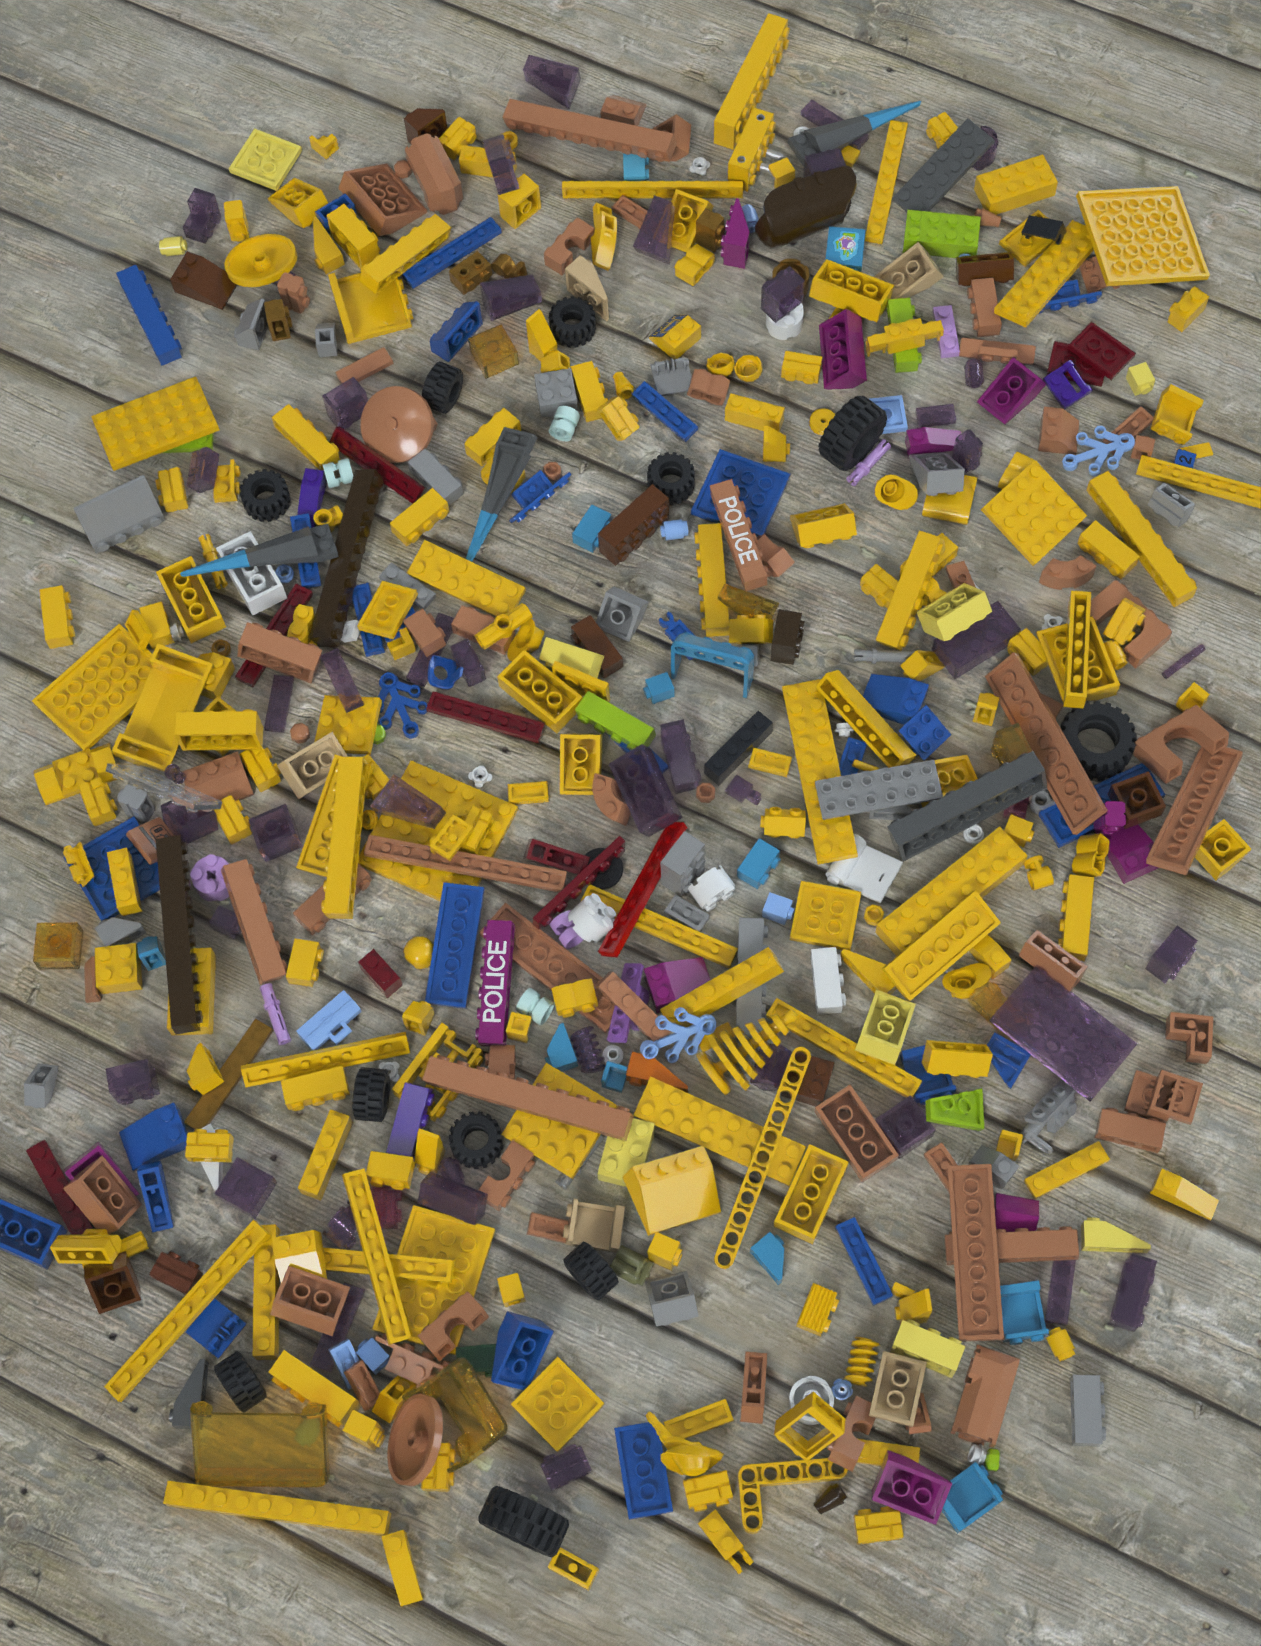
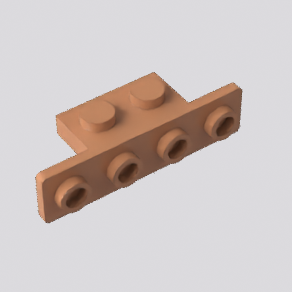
(996, 351)
(410, 1363)

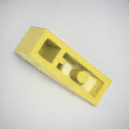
(1105, 1237)

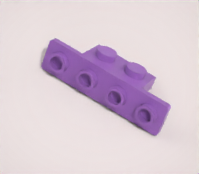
(621, 1022)

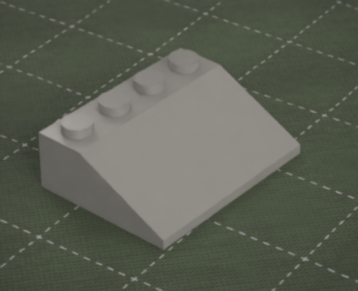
(119, 514)

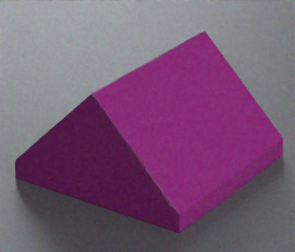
(1015, 1212)

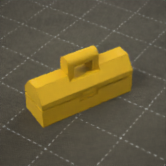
(87, 1248)

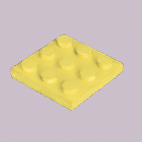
(265, 159)

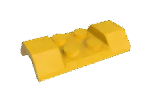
(66, 774)

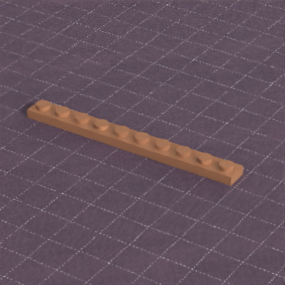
(466, 864)

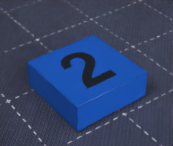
(1184, 458)

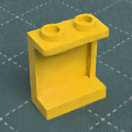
(1176, 414)

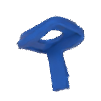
(452, 674)

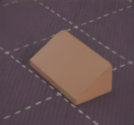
(92, 994)

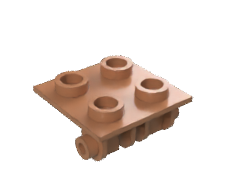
(1093, 276)

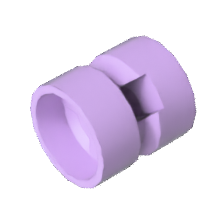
(562, 927)

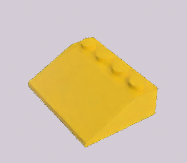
(1101, 675)
(673, 1190)

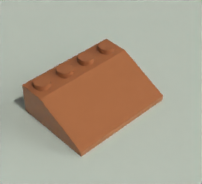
(381, 198)

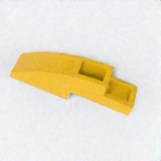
(604, 238)

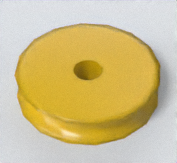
(820, 415)

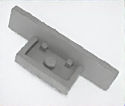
(1054, 1107)

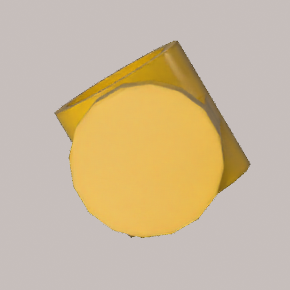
(332, 516)
(1038, 876)

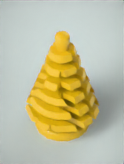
(729, 1061)

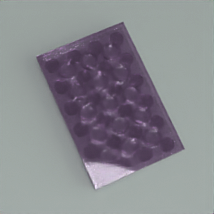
(1063, 1033)

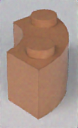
(774, 556)
(1067, 573)
(609, 799)
(501, 1059)

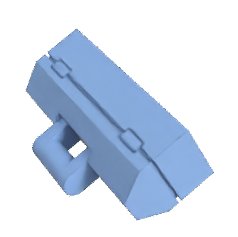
(328, 1020)

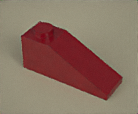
(555, 857)

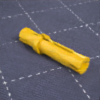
(210, 554)

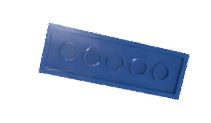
(1056, 823)
(454, 945)

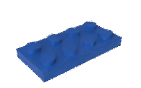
(642, 1471)

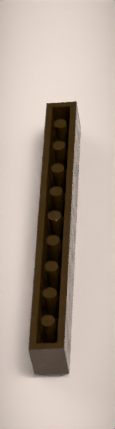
(343, 570)
(178, 935)

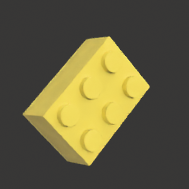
(954, 612)
(885, 1027)
(622, 1155)
(928, 1346)

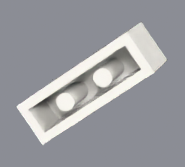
(827, 980)

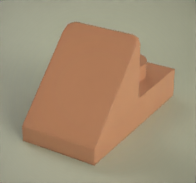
(922, 1420)

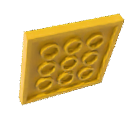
(1033, 512)
(552, 1141)

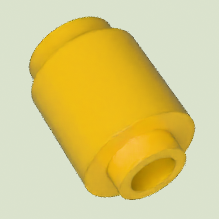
(1116, 654)
(1060, 1344)

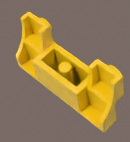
(904, 336)

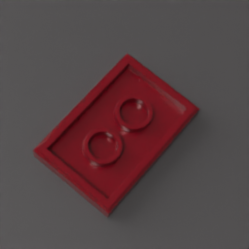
(1101, 351)
(1061, 355)

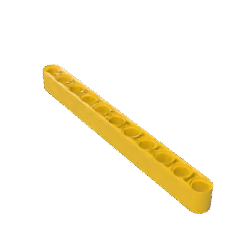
(762, 1146)

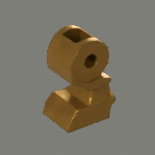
(505, 266)

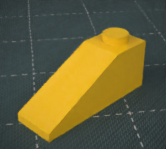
(326, 252)
(539, 335)
(991, 954)
(868, 971)
(428, 1152)
(1184, 1194)
(914, 1307)
(402, 1567)

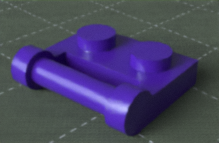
(1061, 387)

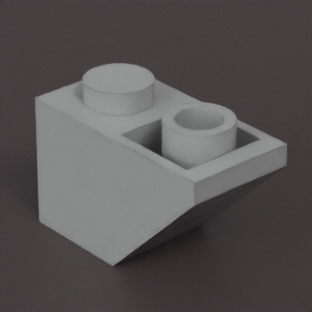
(326, 339)

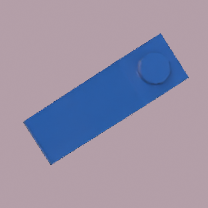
(155, 1195)

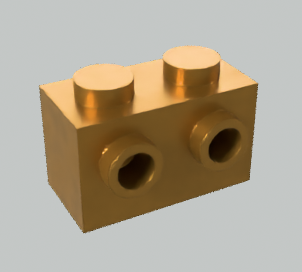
(709, 230)
(470, 273)
(278, 319)

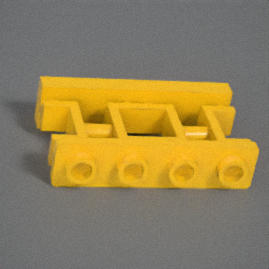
(419, 1065)

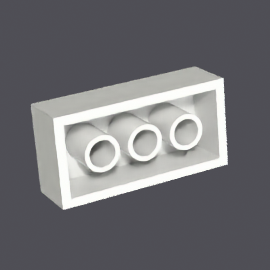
(256, 584)

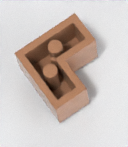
(1195, 1031)

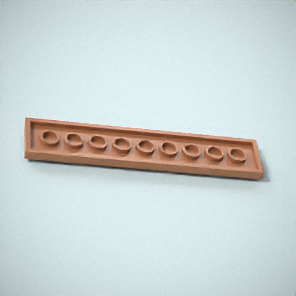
(1064, 773)

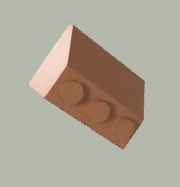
(220, 778)
(102, 1196)
(310, 1300)

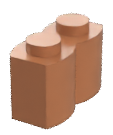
(708, 387)

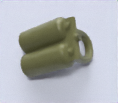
(631, 1265)

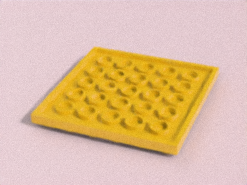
(1142, 236)
(454, 799)

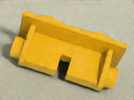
(81, 870)

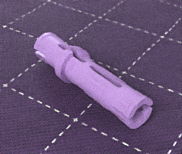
(863, 468)
(272, 1006)

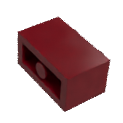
(380, 973)

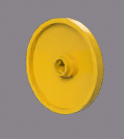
(260, 260)

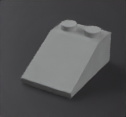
(937, 473)

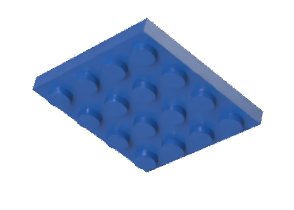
(758, 487)
(100, 887)

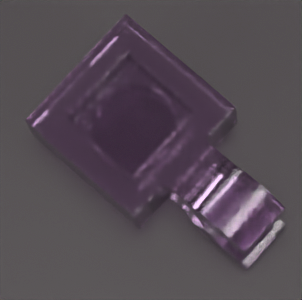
(741, 790)

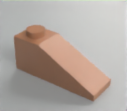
(753, 1387)

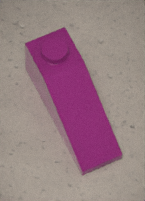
(930, 440)

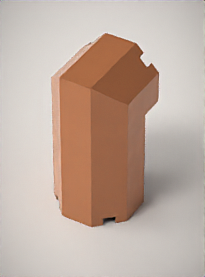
(434, 174)
(985, 1396)

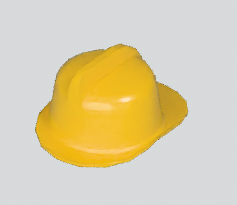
(896, 492)
(527, 639)
(966, 980)

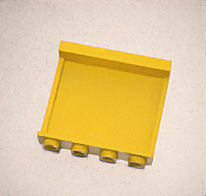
(369, 314)

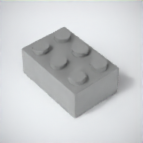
(683, 864)

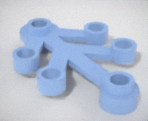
(1100, 450)
(680, 1035)

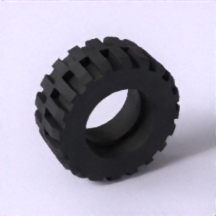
(852, 433)
(1111, 722)
(523, 1521)

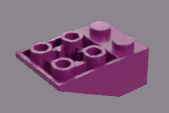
(736, 241)

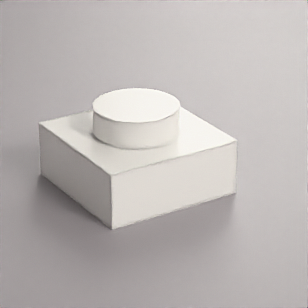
(350, 631)

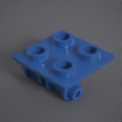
(924, 733)
(216, 1328)

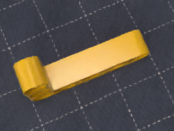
(782, 1479)

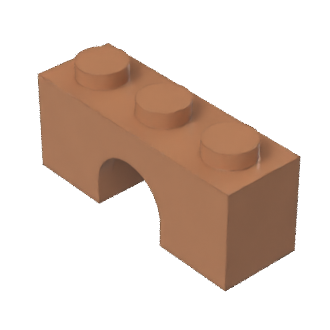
(576, 235)
(499, 1191)
(463, 1312)
(847, 1448)

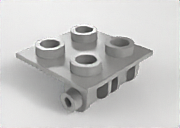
(671, 375)

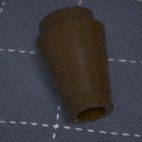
(831, 1498)

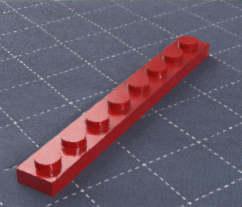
(640, 892)

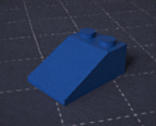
(895, 697)
(155, 1136)
(519, 1350)

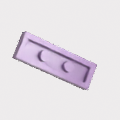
(948, 342)

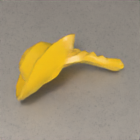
(682, 1455)

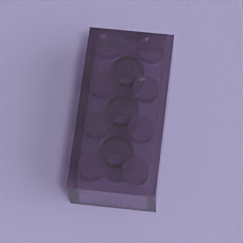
(978, 642)
(645, 790)

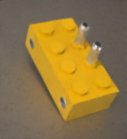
(752, 148)

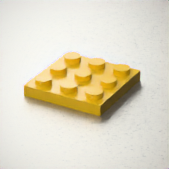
(352, 729)
(825, 915)
(557, 1404)

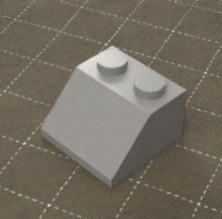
(252, 326)
(621, 613)
(671, 1298)

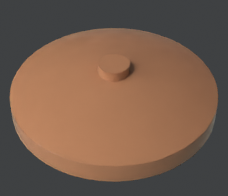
(397, 423)
(415, 1440)

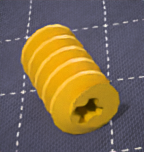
(861, 1361)

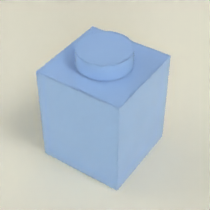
(778, 909)

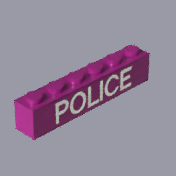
(496, 983)

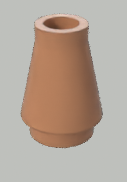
(987, 218)

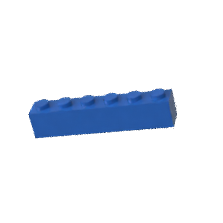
(148, 314)

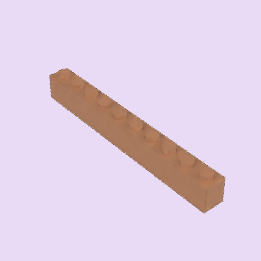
(590, 130)
(528, 1098)

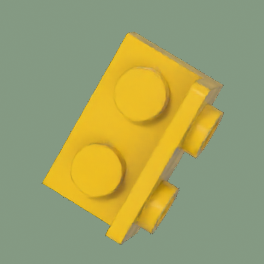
(226, 484)
(451, 837)

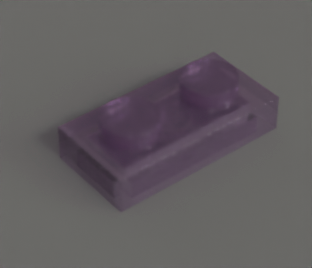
(935, 415)

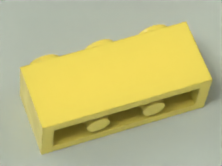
(571, 656)

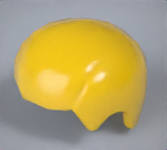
(720, 364)
(748, 368)
(419, 952)

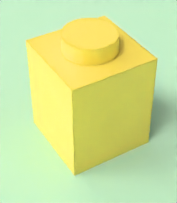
(1140, 379)

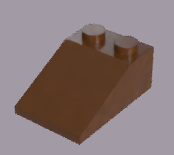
(202, 281)

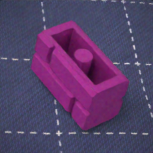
(1112, 819)

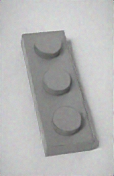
(397, 576)

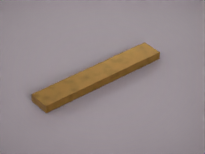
(243, 1054)

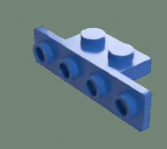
(1070, 295)
(533, 491)

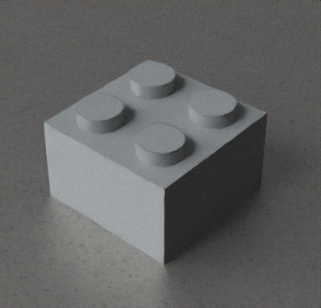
(555, 390)

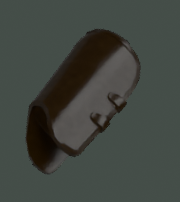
(806, 206)

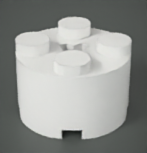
(787, 326)
(712, 887)
(592, 918)
(806, 1386)

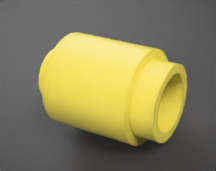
(173, 246)

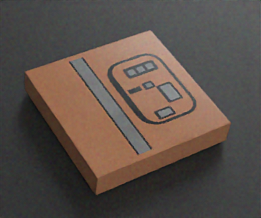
(145, 838)

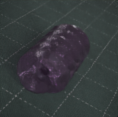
(586, 1050)

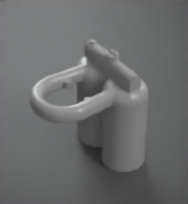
(1030, 1134)

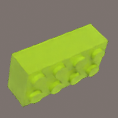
(942, 233)

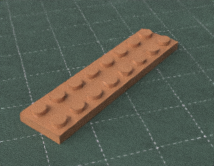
(1194, 810)
(552, 963)
(975, 1253)

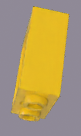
(823, 1413)

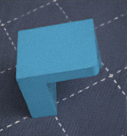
(614, 1077)

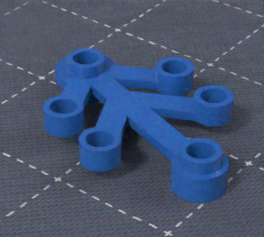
(400, 702)

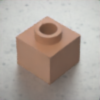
(1143, 446)

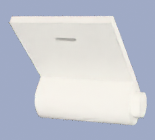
(865, 871)

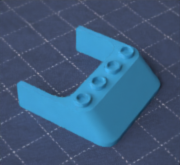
(711, 650)

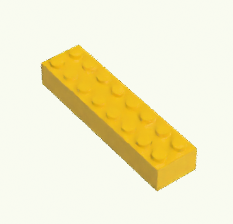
(751, 81)
(977, 870)

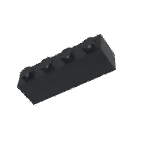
(738, 748)

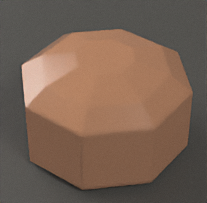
(402, 169)
(552, 471)
(300, 733)
(705, 792)

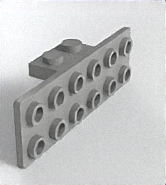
(878, 789)

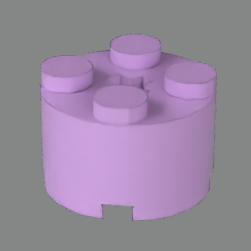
(203, 881)

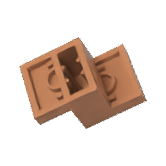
(1163, 1096)

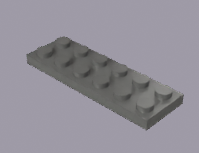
(944, 168)

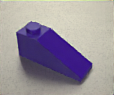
(311, 493)

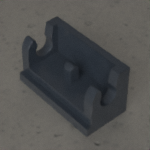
(1044, 228)

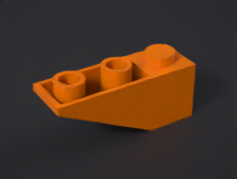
(641, 1069)

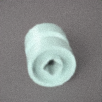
(564, 423)
(344, 470)
(532, 1005)

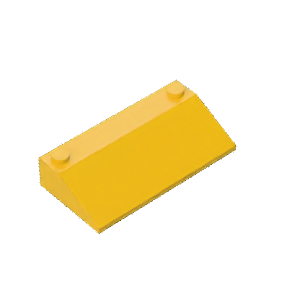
(170, 688)

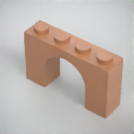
(1153, 631)
(1190, 724)

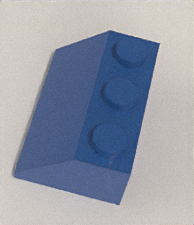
(456, 330)

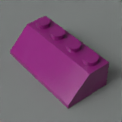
(842, 351)

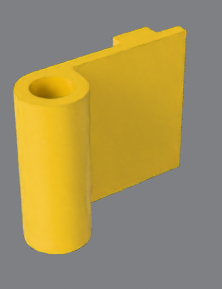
(952, 507)

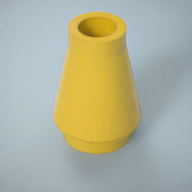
(623, 386)

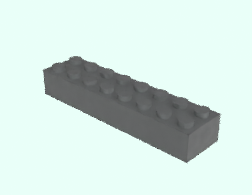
(967, 805)

